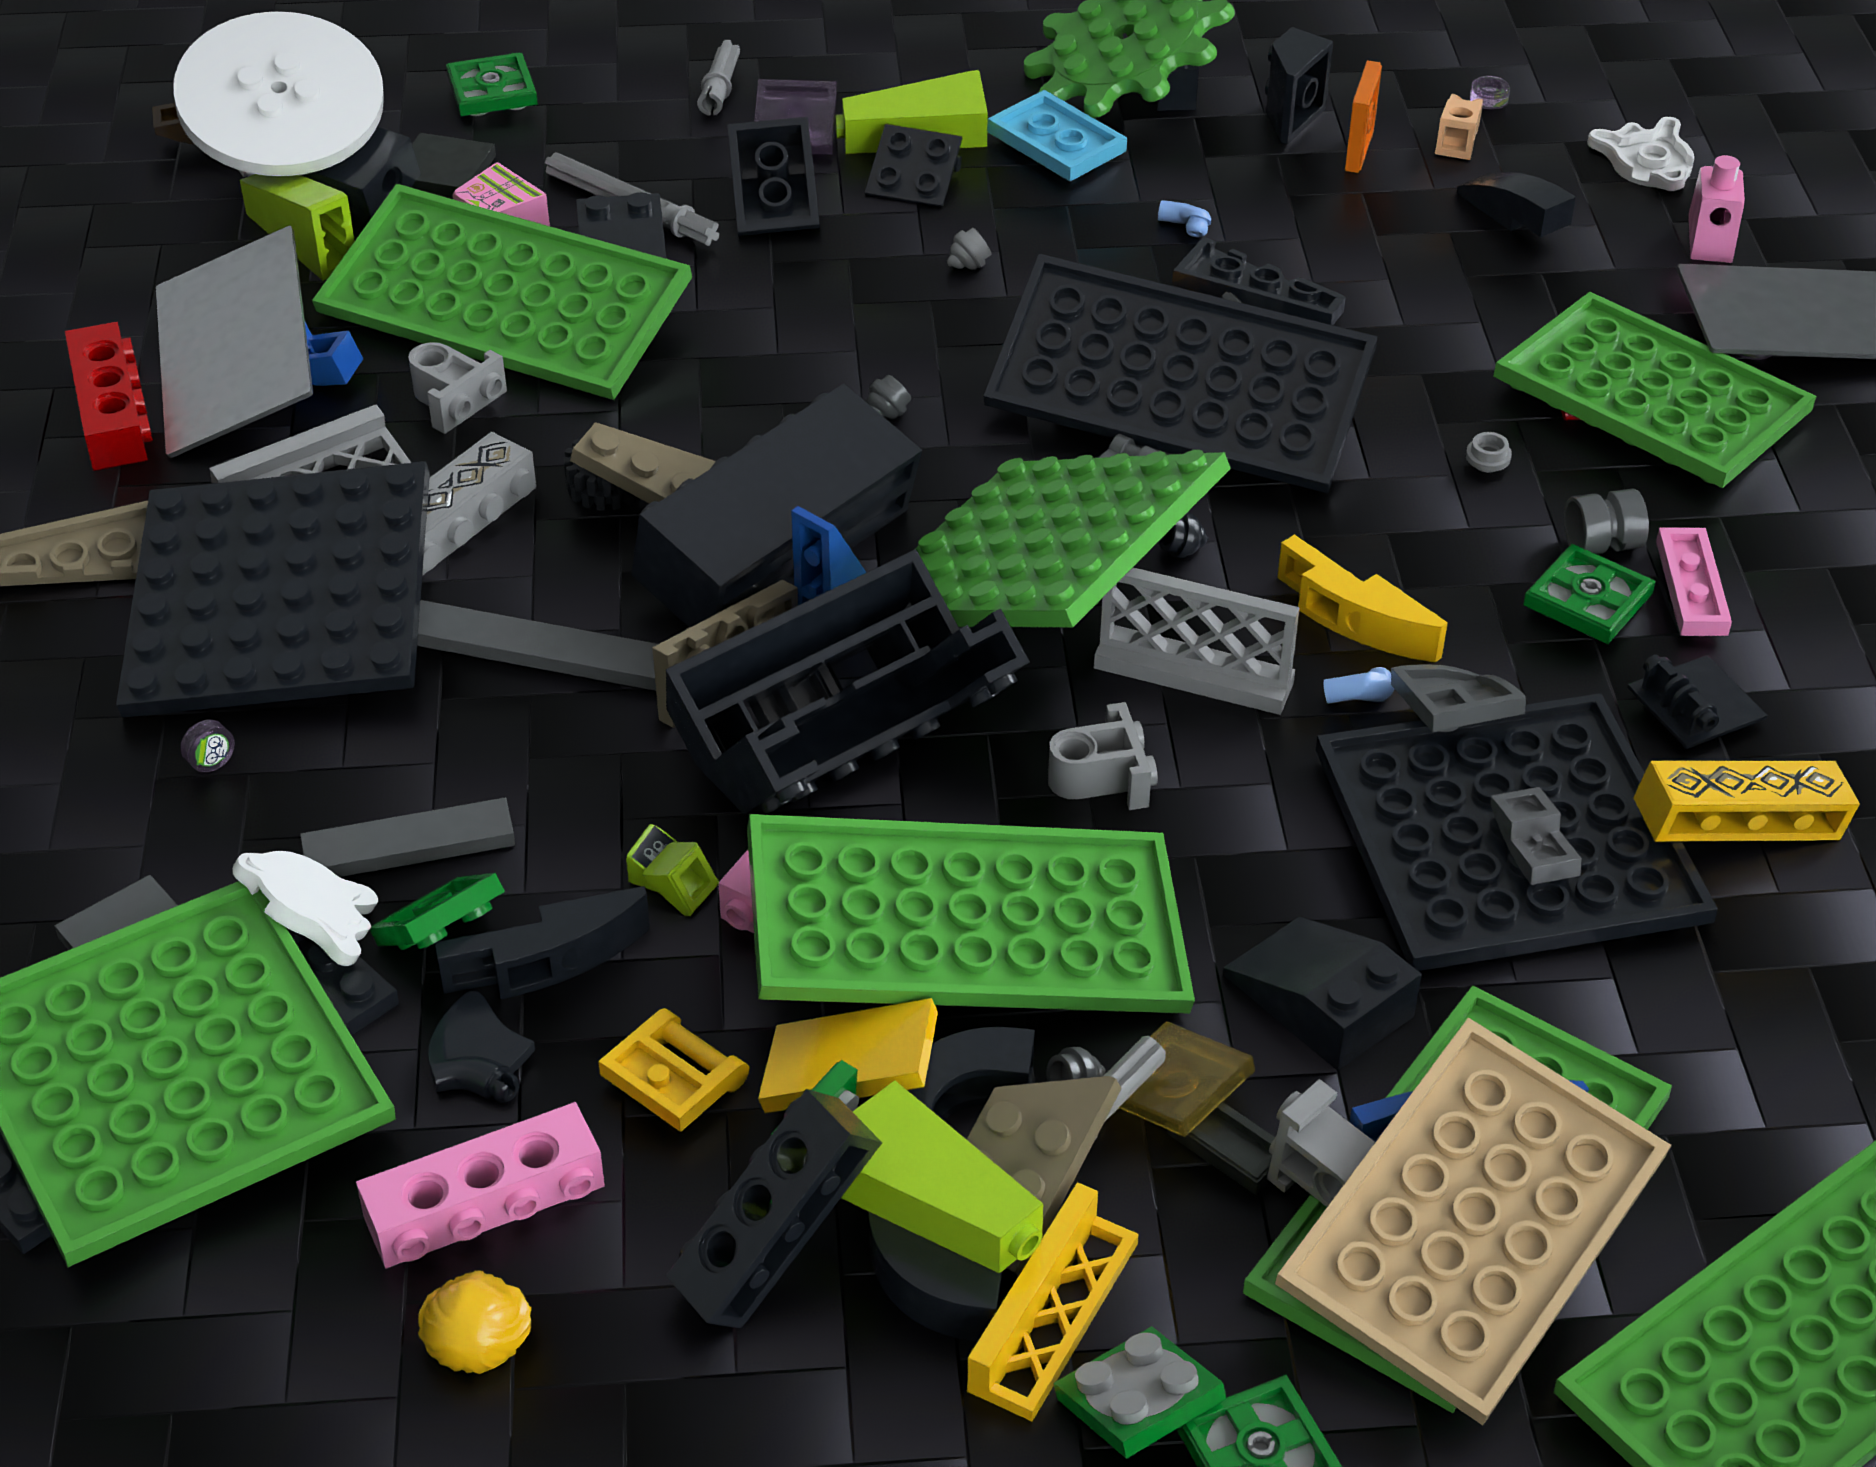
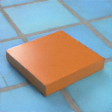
(1363, 116)

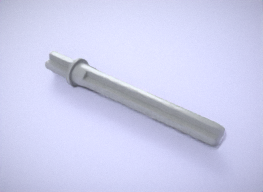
(680, 219)

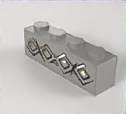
(474, 493)

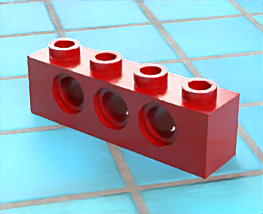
(108, 395)

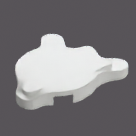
(1647, 155)
(310, 900)

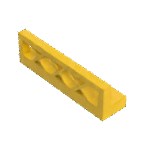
(1030, 1295)

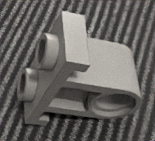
(454, 383)
(1103, 760)
(1315, 1144)

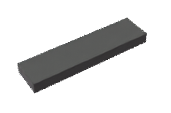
(411, 838)

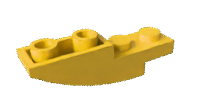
(1362, 611)

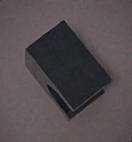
(372, 172)

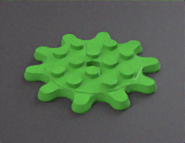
(1101, 65)

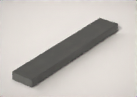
(536, 644)

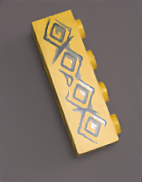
(1745, 800)

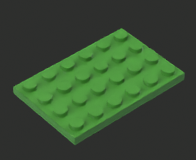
(1655, 388)

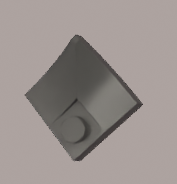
(1454, 696)

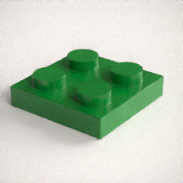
(426, 918)

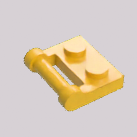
(665, 1080)

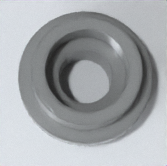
(1489, 452)

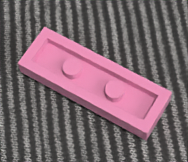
(1693, 582)

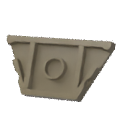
(1044, 1135)

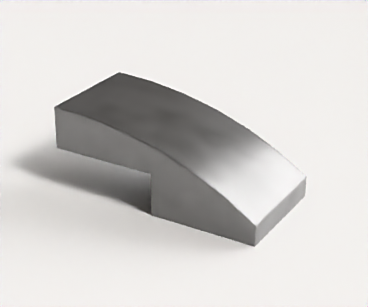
(1534, 836)

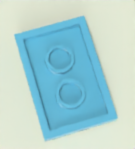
(1057, 135)

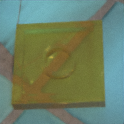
(1190, 1080)

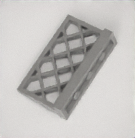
(318, 450)
(1191, 663)

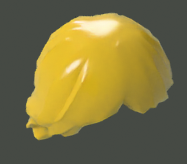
(474, 1322)

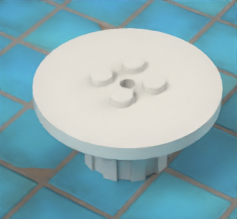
(278, 94)

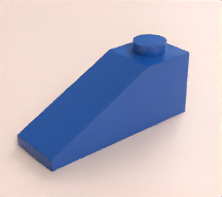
(820, 556)

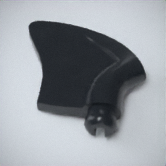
(476, 1051)

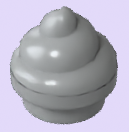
(968, 250)

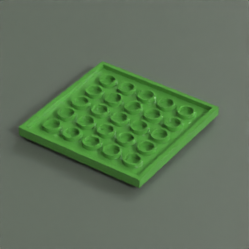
(1060, 532)
(173, 1070)

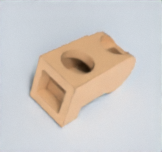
(1458, 127)

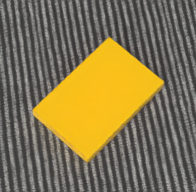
(878, 1042)

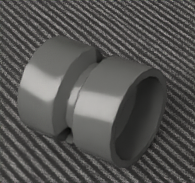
(1614, 522)

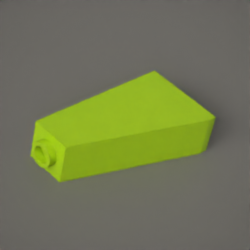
(940, 105)
(312, 210)
(942, 1185)

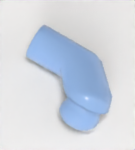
(1193, 217)
(1368, 686)

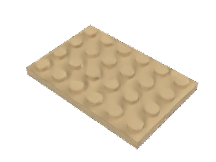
(1473, 1219)

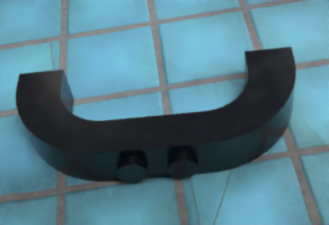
(915, 1273)

